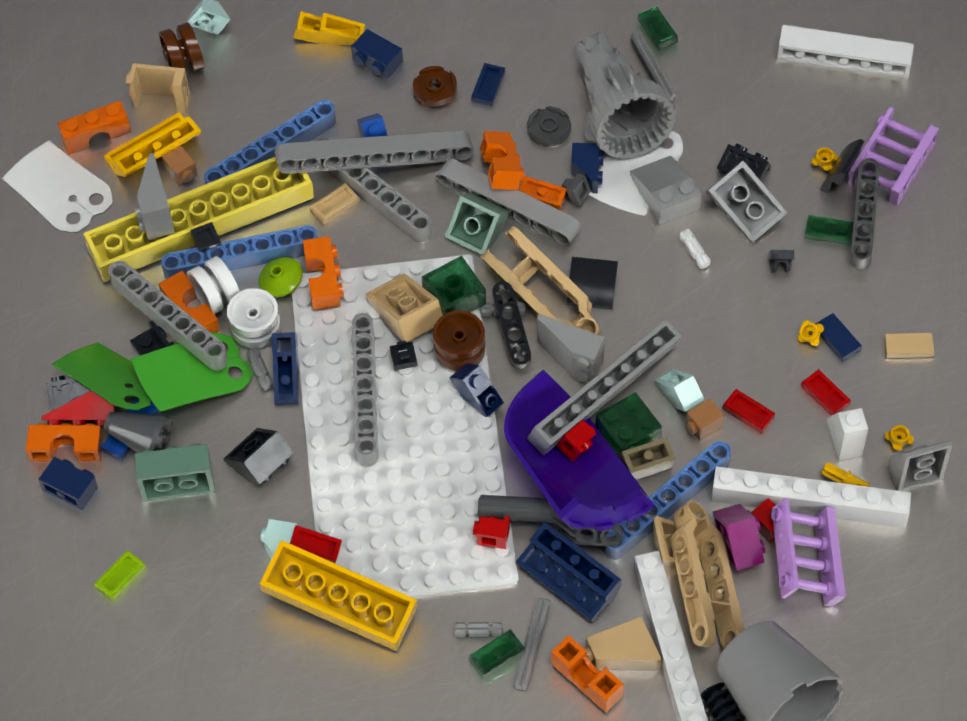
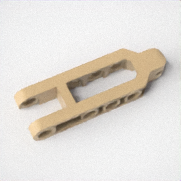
(527, 268)
(700, 606)

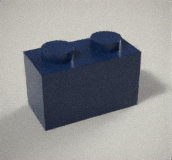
(377, 54)
(68, 483)

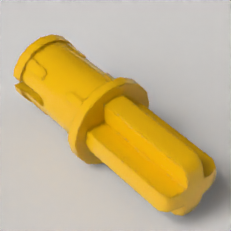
(841, 476)

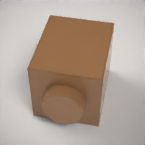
(180, 166)
(704, 419)

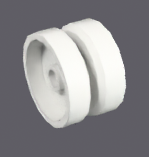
(213, 284)
(253, 318)

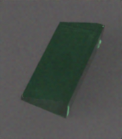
(496, 652)

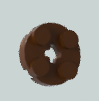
(439, 96)

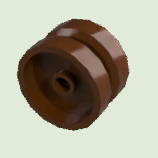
(182, 49)
(459, 339)

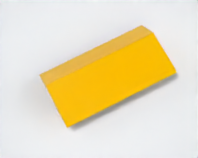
(156, 140)

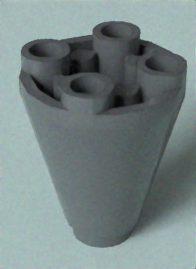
(139, 430)

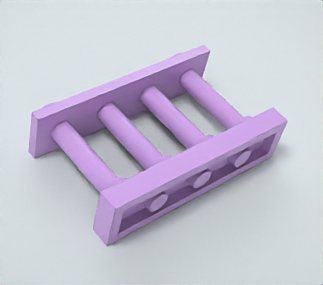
(905, 171)
(826, 544)

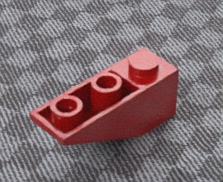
(86, 407)

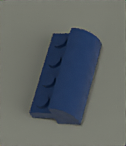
(569, 572)

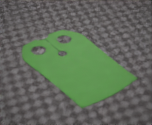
(104, 374)
(179, 378)

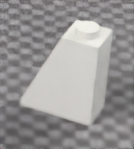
(848, 433)

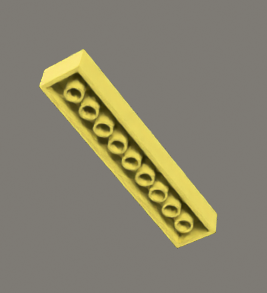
(224, 202)

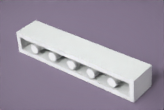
(845, 51)

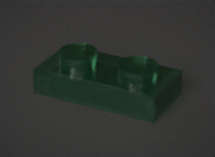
(657, 28)
(829, 230)

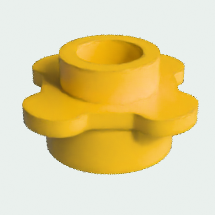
(824, 153)
(808, 326)
(899, 431)

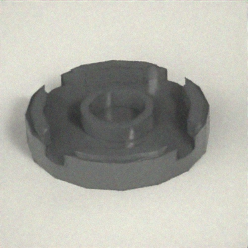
(549, 126)

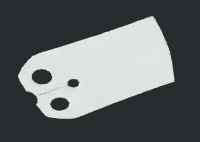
(48, 180)
(618, 185)

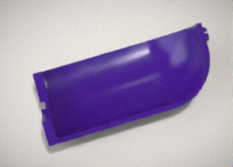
(585, 493)

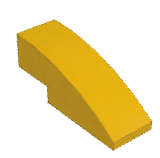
(327, 29)

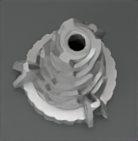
(627, 111)

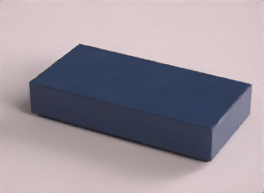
(488, 84)
(839, 337)

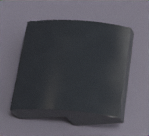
(842, 165)
(595, 279)

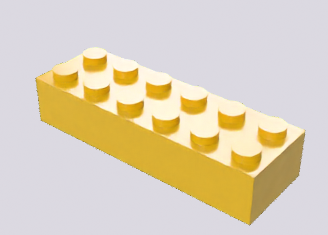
(338, 595)

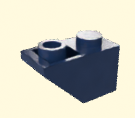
(586, 161)
(476, 388)

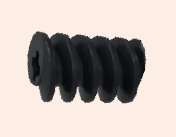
(718, 705)

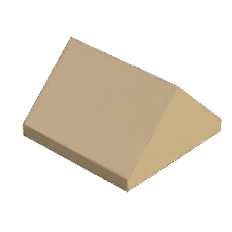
(661, 533)

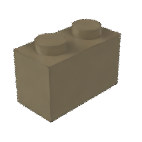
(649, 458)

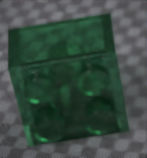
(455, 286)
(628, 424)

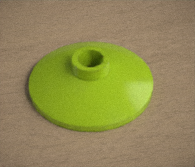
(281, 276)

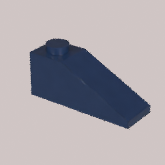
(285, 367)

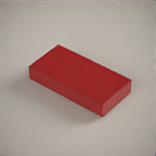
(825, 393)
(748, 411)
(316, 543)

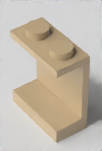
(158, 81)

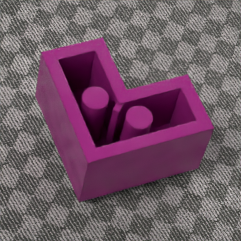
(740, 536)

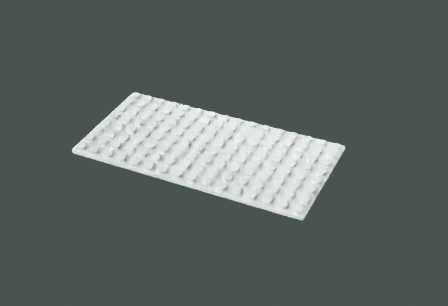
(417, 505)

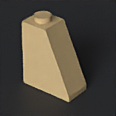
(624, 648)

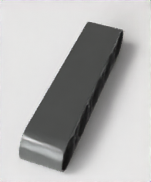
(865, 223)

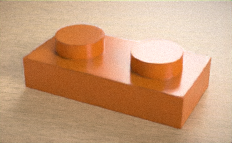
(544, 191)

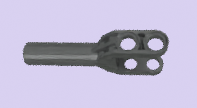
(540, 510)

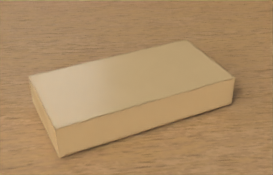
(334, 204)
(909, 345)

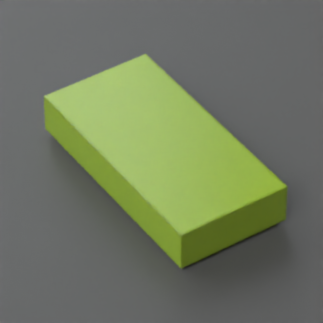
(120, 575)

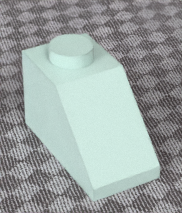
(679, 389)
(274, 533)

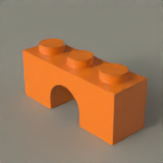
(79, 129)
(505, 166)
(320, 257)
(182, 292)
(46, 439)
(598, 685)

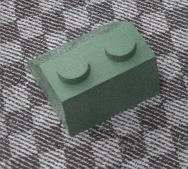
(476, 223)

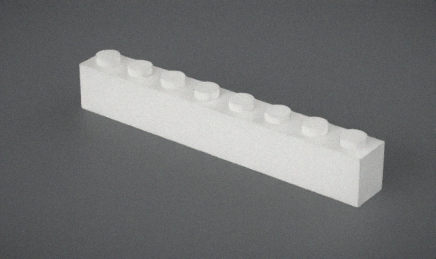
(812, 496)
(669, 638)

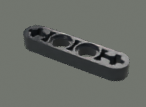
(511, 324)

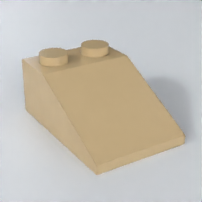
(405, 307)

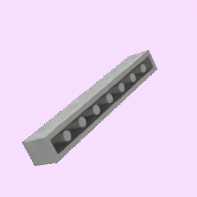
(604, 387)

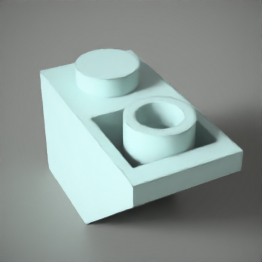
(209, 16)

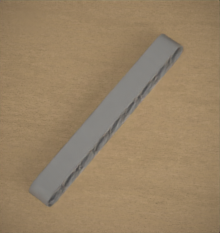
(373, 151)

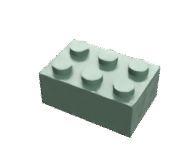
(174, 472)

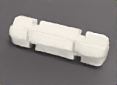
(694, 249)

